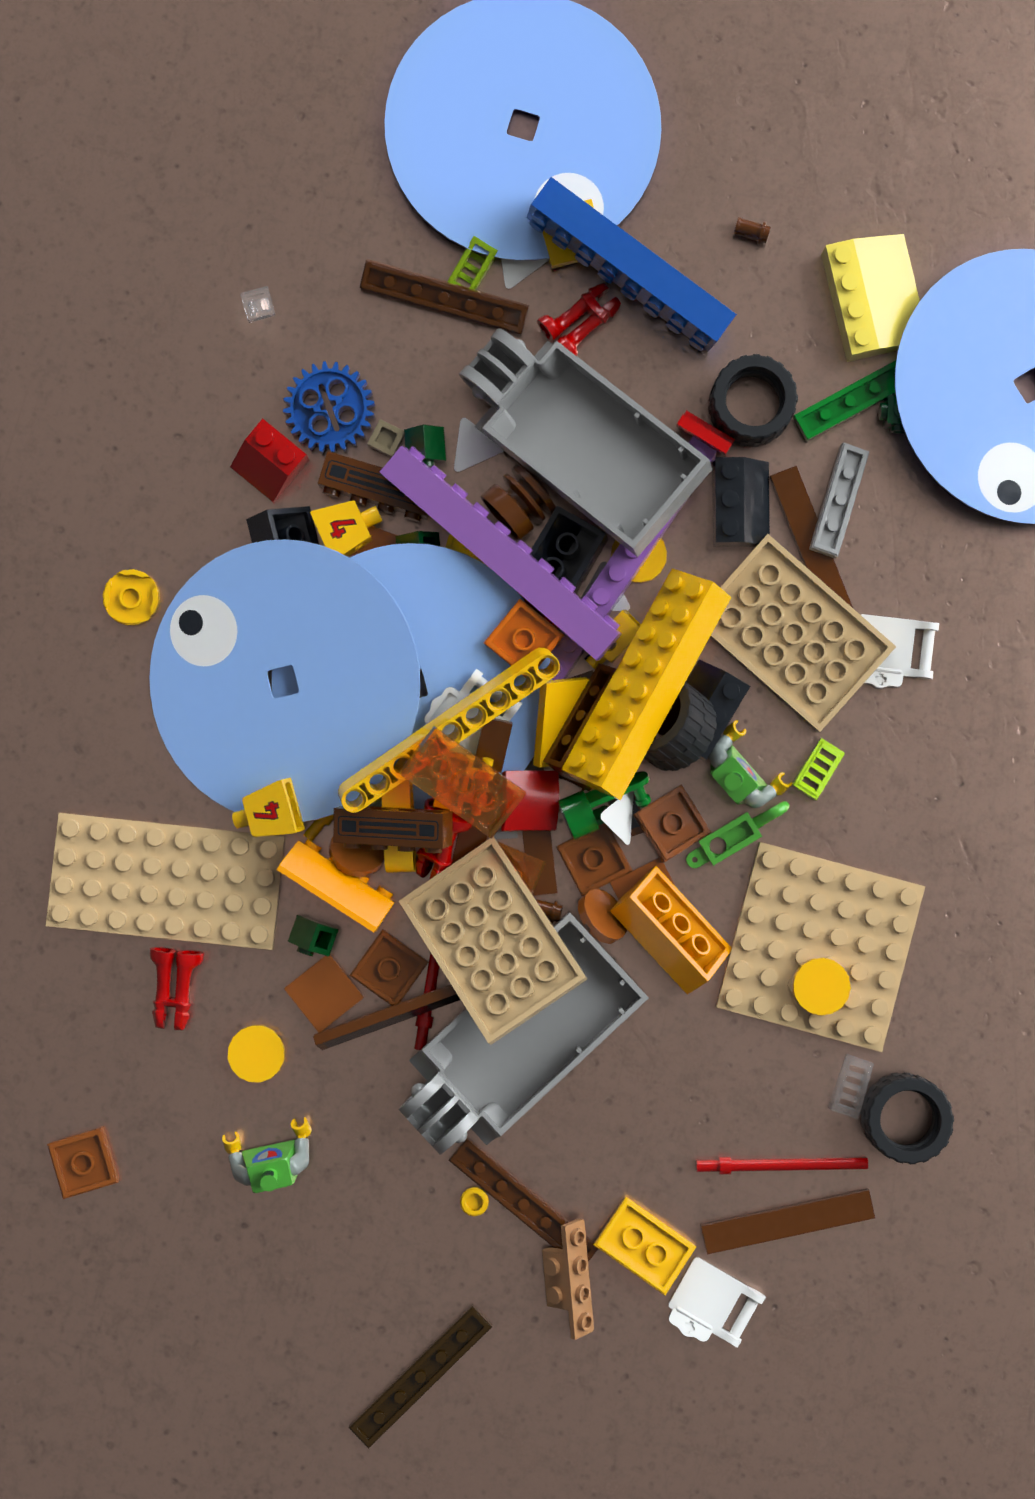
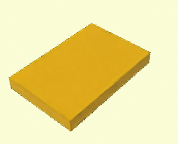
(554, 706)
(644, 1246)

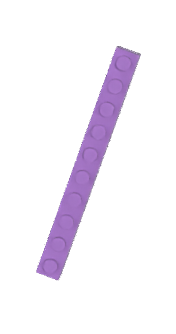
(500, 552)
(614, 582)

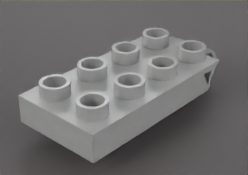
(584, 438)
(499, 1082)

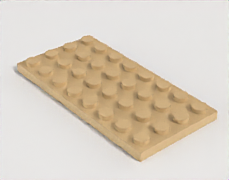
(165, 881)

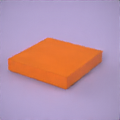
(522, 633)

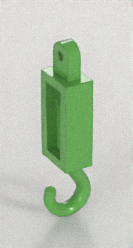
(736, 834)

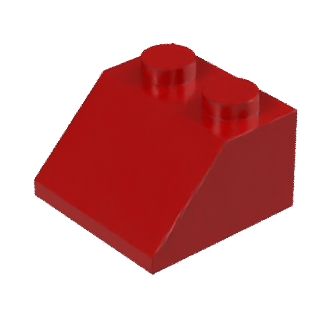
(269, 460)

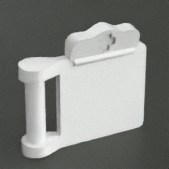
(898, 663)
(452, 696)
(707, 1299)

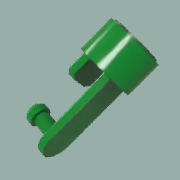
(583, 820)

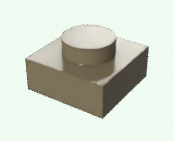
(386, 438)

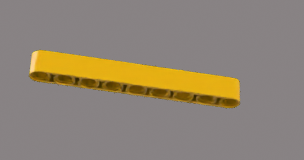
(456, 716)

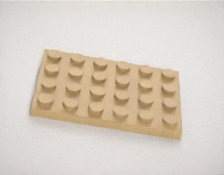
(797, 634)
(492, 940)

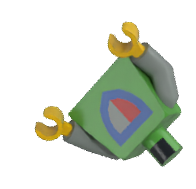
(738, 776)
(270, 1165)

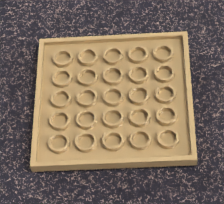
(820, 909)

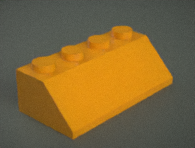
(344, 892)
(671, 930)

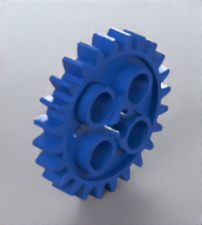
(306, 416)

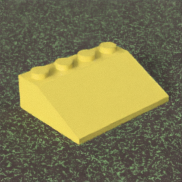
(870, 293)

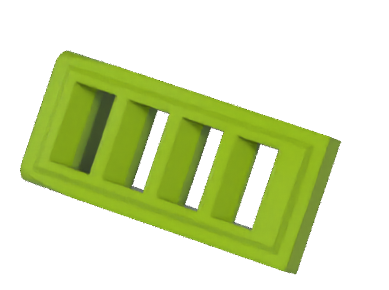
(463, 262)
(804, 788)

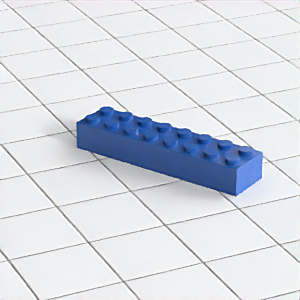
(629, 265)

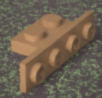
(568, 1278)

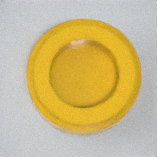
(474, 1201)

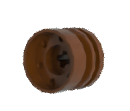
(518, 502)

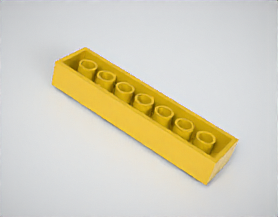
(646, 683)

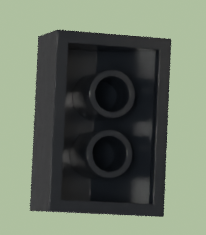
(740, 501)
(282, 524)
(569, 546)
(721, 690)

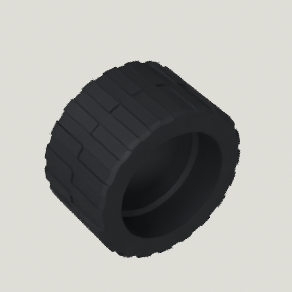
(767, 370)
(688, 736)
(935, 1138)

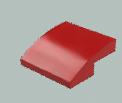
(705, 432)
(539, 806)

